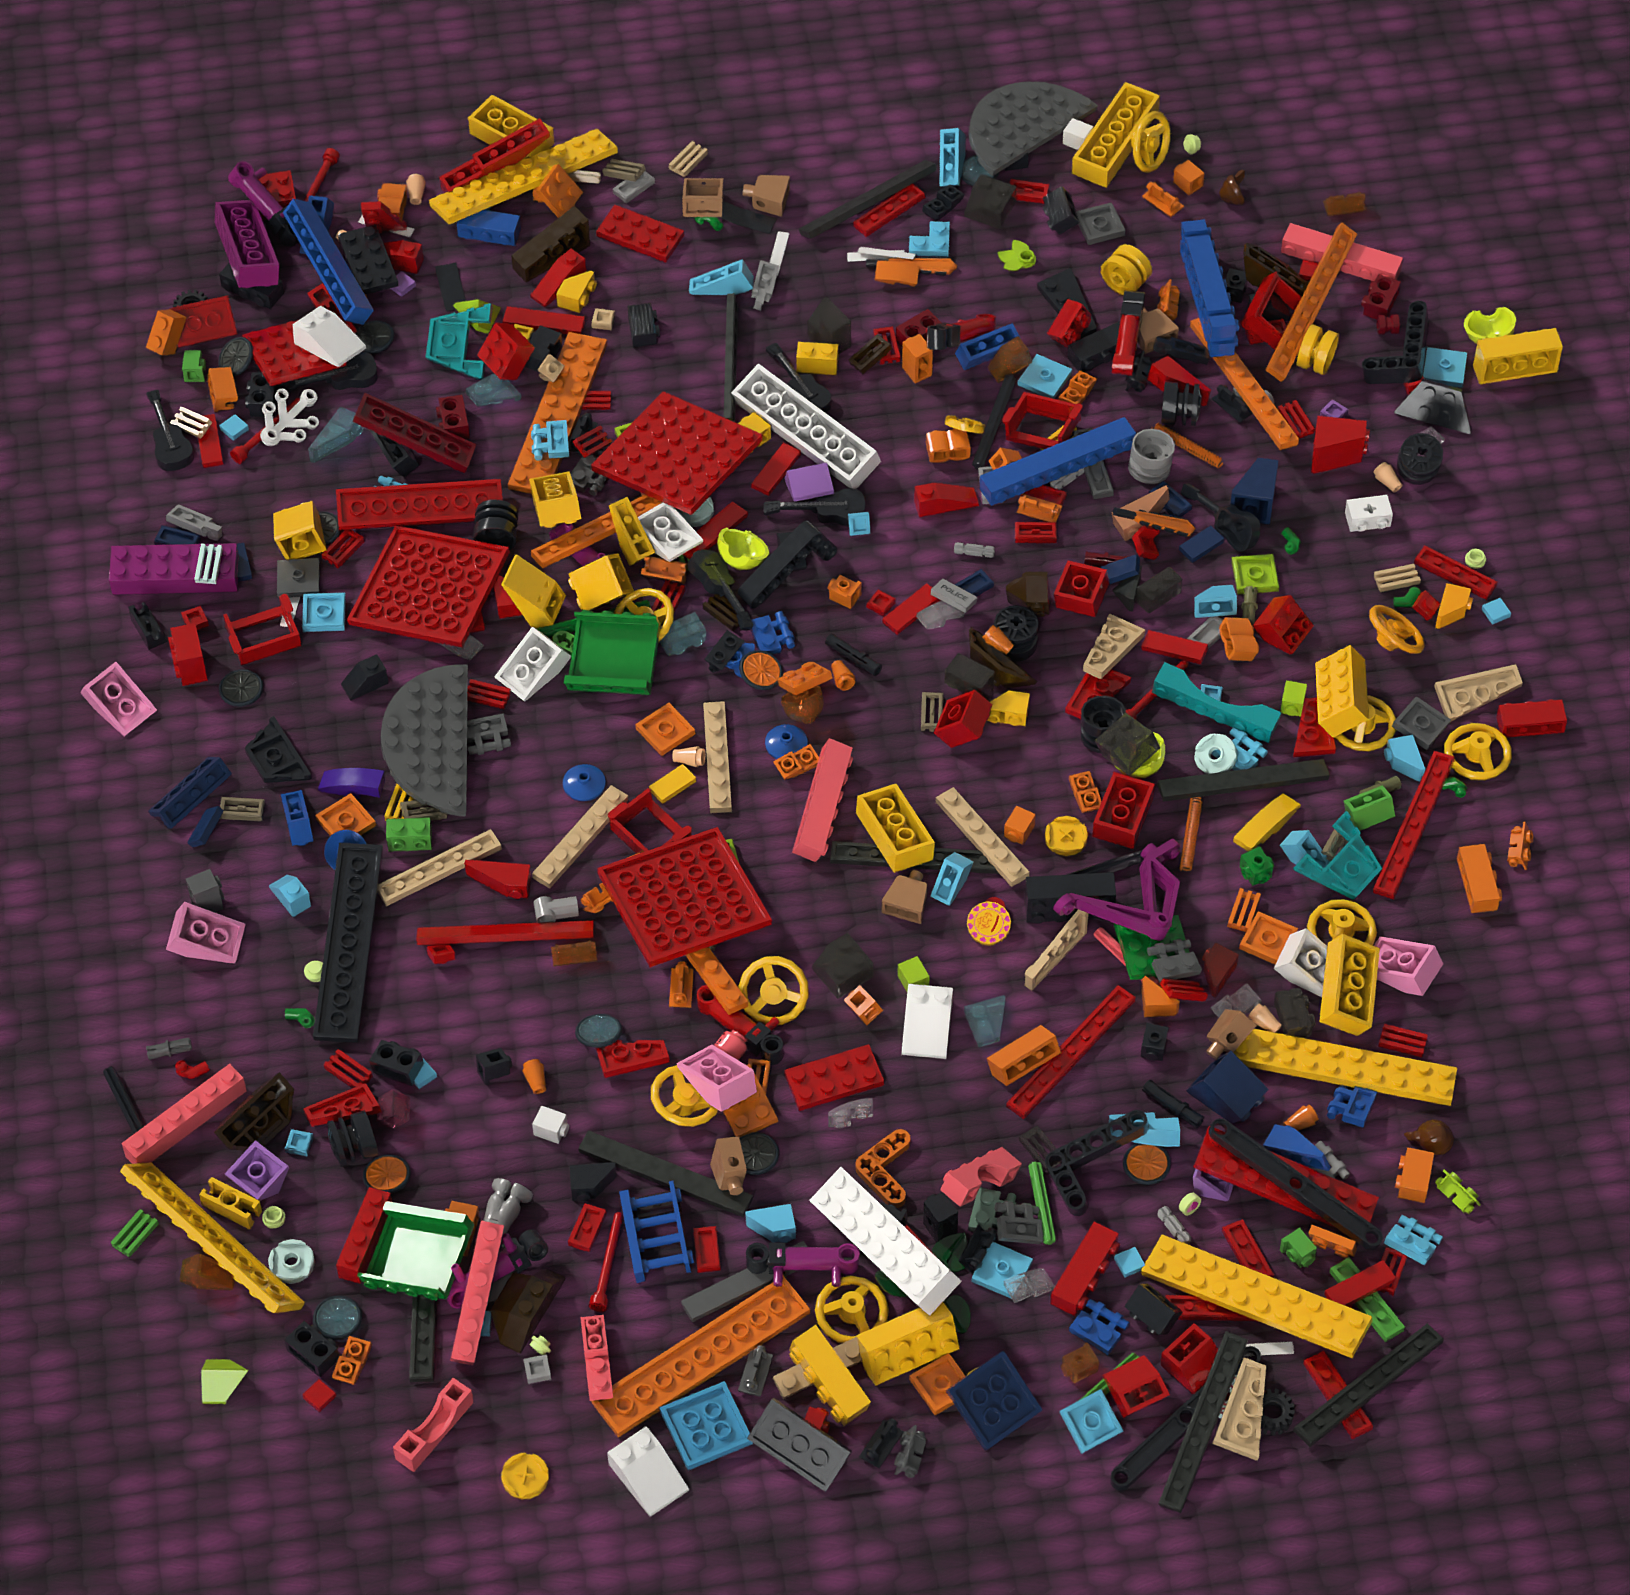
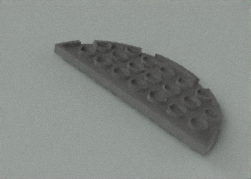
(1021, 119)
(427, 738)

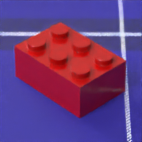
(1123, 810)

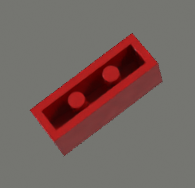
(1531, 718)

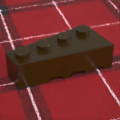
(542, 251)

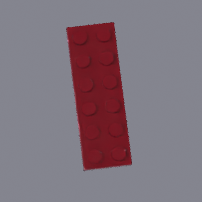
(414, 433)

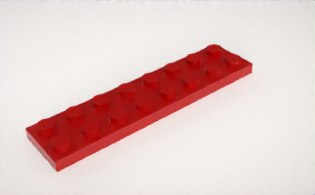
(413, 503)
(1226, 1166)

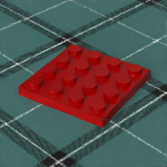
(282, 359)

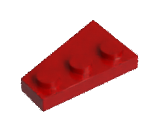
(380, 215)
(1092, 686)
(1311, 736)
(630, 1057)
(342, 1106)

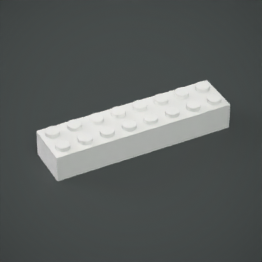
(806, 427)
(885, 1241)

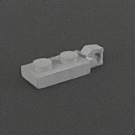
(764, 283)
(194, 522)

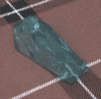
(336, 435)

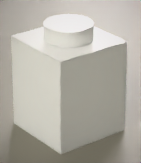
(1076, 133)
(550, 1125)

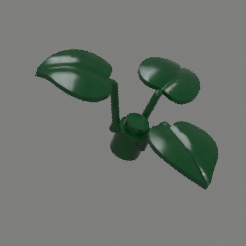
(948, 1252)

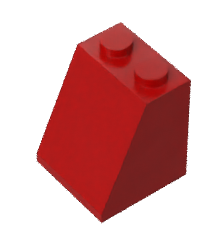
(1338, 443)

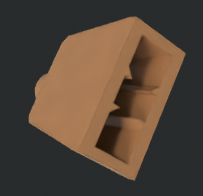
(769, 193)
(1155, 325)
(906, 898)
(1229, 1032)
(729, 1165)

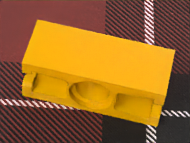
(230, 1194)

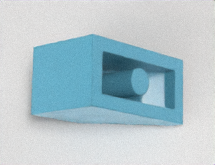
(1216, 602)
(1405, 757)
(1300, 843)
(951, 878)
(291, 894)
(773, 1223)

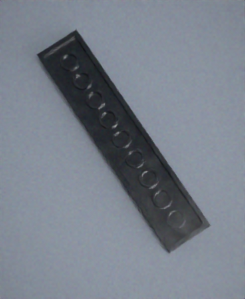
(348, 943)

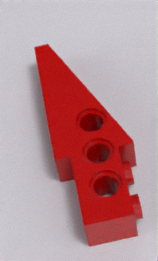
(497, 156)

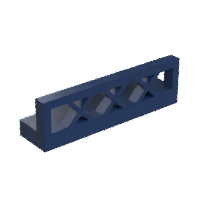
(191, 791)

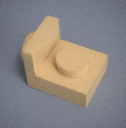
(550, 369)

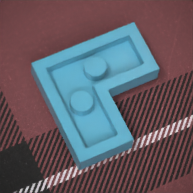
(933, 245)

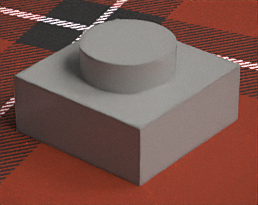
(537, 1369)

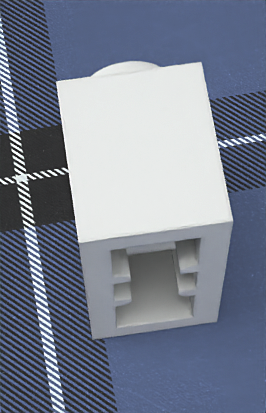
(1368, 513)

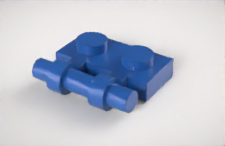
(765, 635)
(1358, 1107)
(1095, 1332)

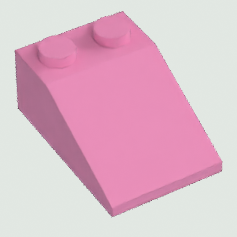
(118, 699)
(205, 935)
(1407, 965)
(718, 1077)

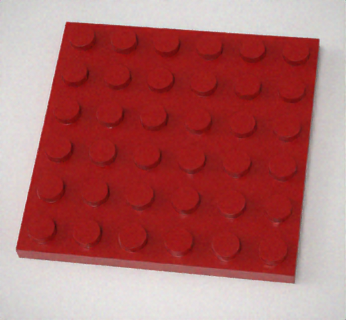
(677, 452)
(428, 586)
(684, 896)

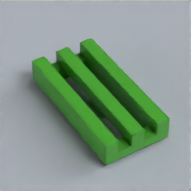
(135, 1221)

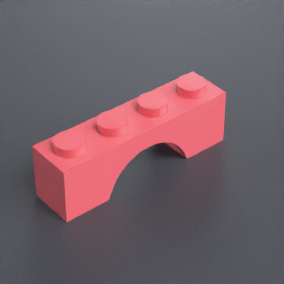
(994, 1167)
(420, 1442)

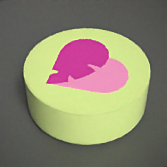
(1189, 1203)

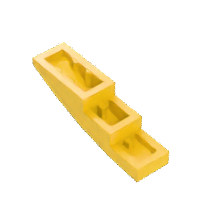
(1266, 822)

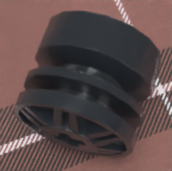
(1180, 404)
(1419, 469)
(496, 523)
(1021, 629)
(1097, 717)
(352, 1138)

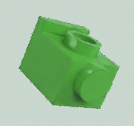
(193, 366)
(1298, 1248)

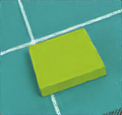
(1256, 572)

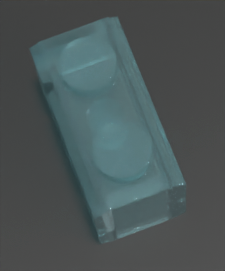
(684, 634)

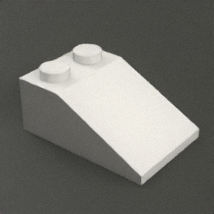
(327, 337)
(668, 532)
(532, 664)
(1303, 961)
(927, 1021)
(647, 1471)

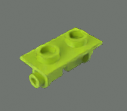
(1465, 1197)

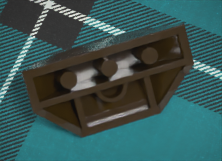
(1261, 263)
(1031, 592)
(1006, 672)
(259, 1115)
(524, 1305)

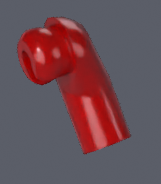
(190, 1072)

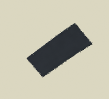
(747, 218)
(450, 285)

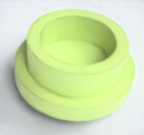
(1192, 144)
(1475, 558)
(313, 971)
(273, 1217)
(540, 1345)

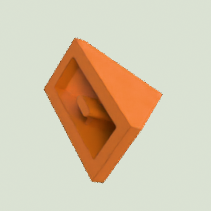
(1156, 1001)

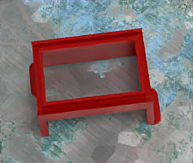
(1254, 321)
(1045, 407)
(269, 647)
(625, 812)

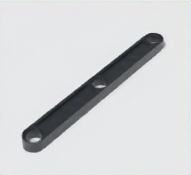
(1309, 1194)
(1161, 1439)

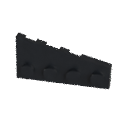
(1063, 287)

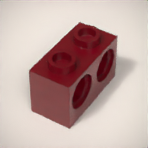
(1381, 297)
(915, 326)
(453, 415)

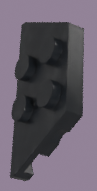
(1437, 405)
(275, 756)

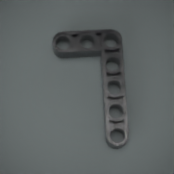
(1410, 365)
(783, 561)
(1090, 1154)

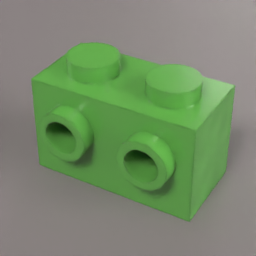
(1370, 807)
(409, 834)

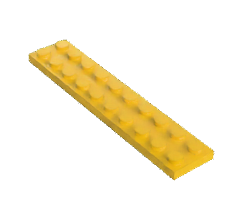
(522, 176)
(1348, 1066)
(212, 1237)
(1257, 1296)

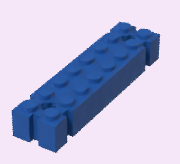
(1208, 288)

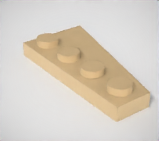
(1112, 645)
(1472, 691)
(1058, 949)
(1241, 1419)

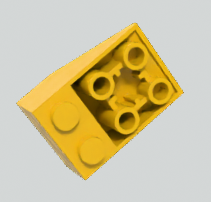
(533, 593)

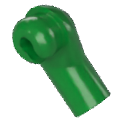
(713, 221)
(1293, 541)
(1409, 599)
(1456, 786)
(302, 1015)

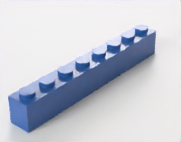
(328, 261)
(1057, 461)

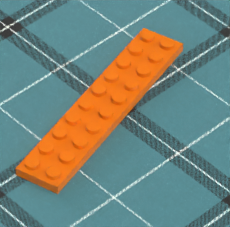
(560, 401)
(701, 1356)

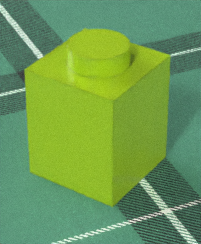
(1293, 698)
(912, 972)

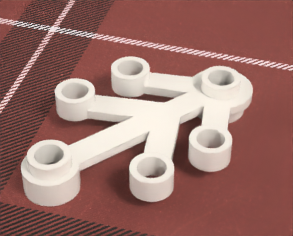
(287, 419)

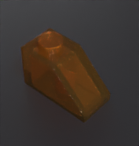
(1009, 359)
(205, 1273)

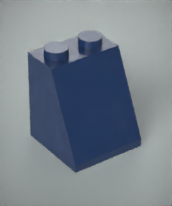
(1256, 489)
(1229, 1088)

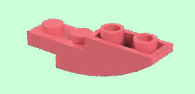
(596, 1357)

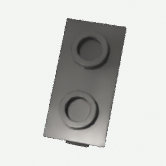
(755, 1371)
(911, 1443)

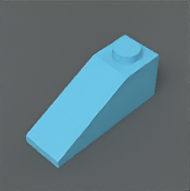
(951, 156)
(728, 279)

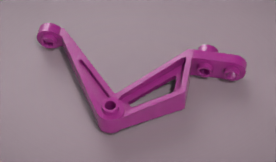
(1145, 921)

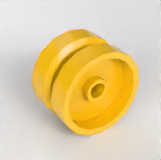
(1126, 269)
(1317, 349)

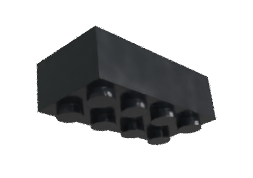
(1045, 891)

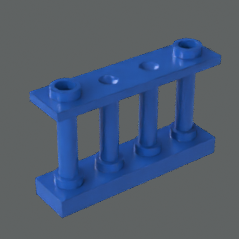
(634, 1225)

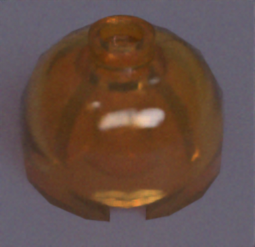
(803, 706)

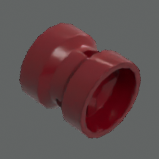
(1387, 324)

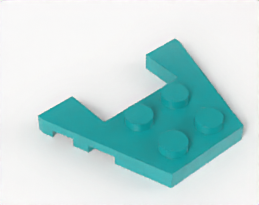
(449, 340)
(1350, 869)

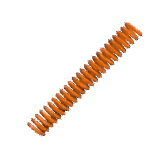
(1191, 445)
(1192, 834)

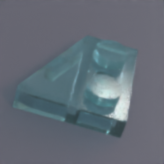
(492, 391)
(986, 1020)

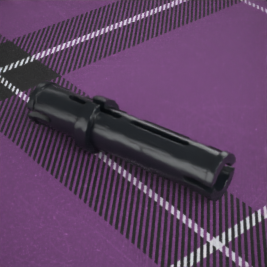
(871, 666)
(1178, 1107)

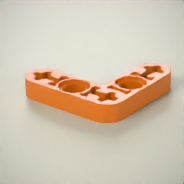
(877, 1167)

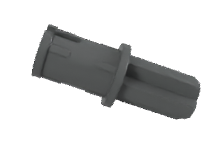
(169, 1048)

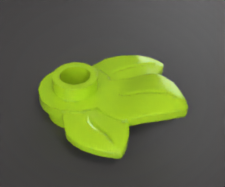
(1018, 257)

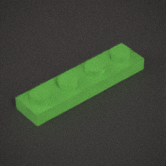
(1383, 1318)

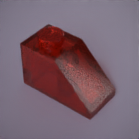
(1218, 967)

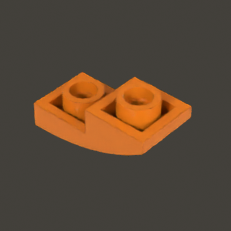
(899, 272)
(1078, 388)
(797, 763)
(1085, 791)
(352, 1360)

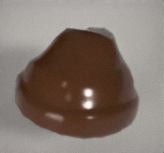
(1230, 190)
(1433, 1137)

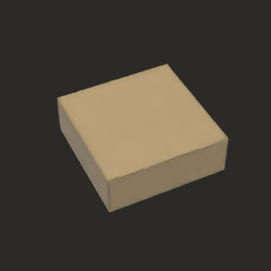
(603, 319)

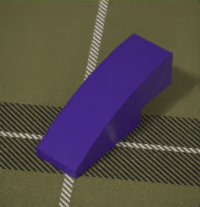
(353, 781)

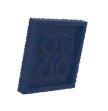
(994, 1400)

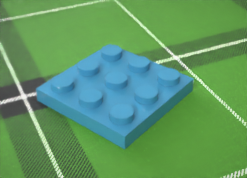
(706, 1425)

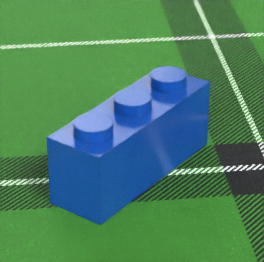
(490, 227)
(985, 346)

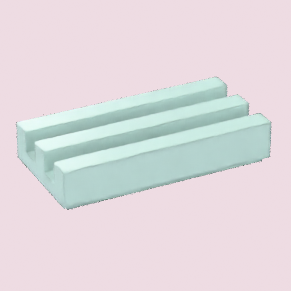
(210, 549)

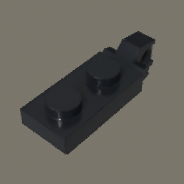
(1182, 349)

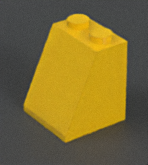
(299, 531)
(600, 582)

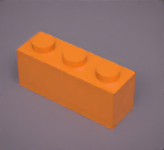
(1479, 878)
(1023, 1055)

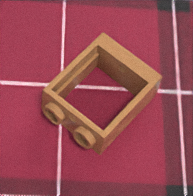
(710, 194)

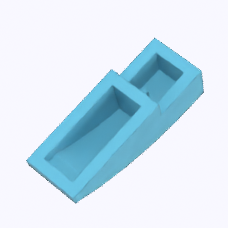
(1161, 1131)

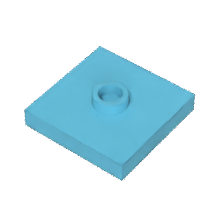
(1445, 366)
(1044, 377)
(324, 612)
(998, 1266)
(1091, 1421)

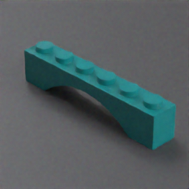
(1254, 720)

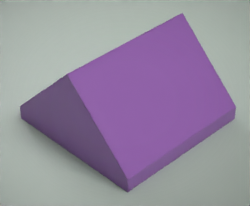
(809, 482)
(258, 1172)
(1211, 1186)

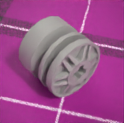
(1151, 456)

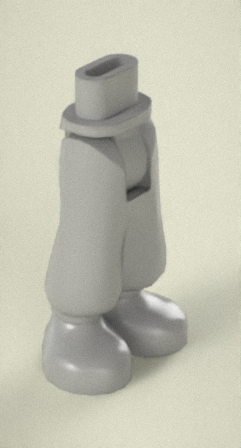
(502, 1211)

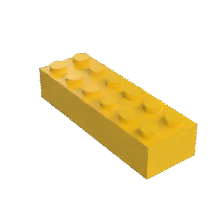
(1110, 138)

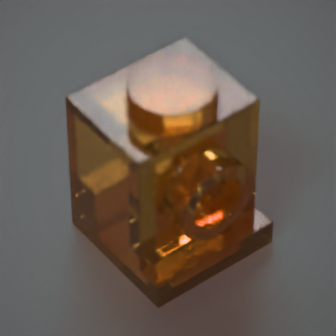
(1079, 1371)

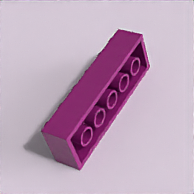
(246, 244)
(169, 569)

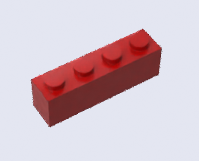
(363, 1236)
(1084, 1269)

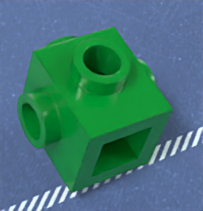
(1256, 866)

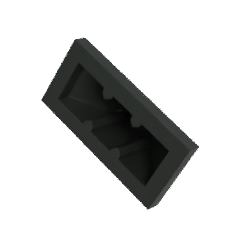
(1127, 590)

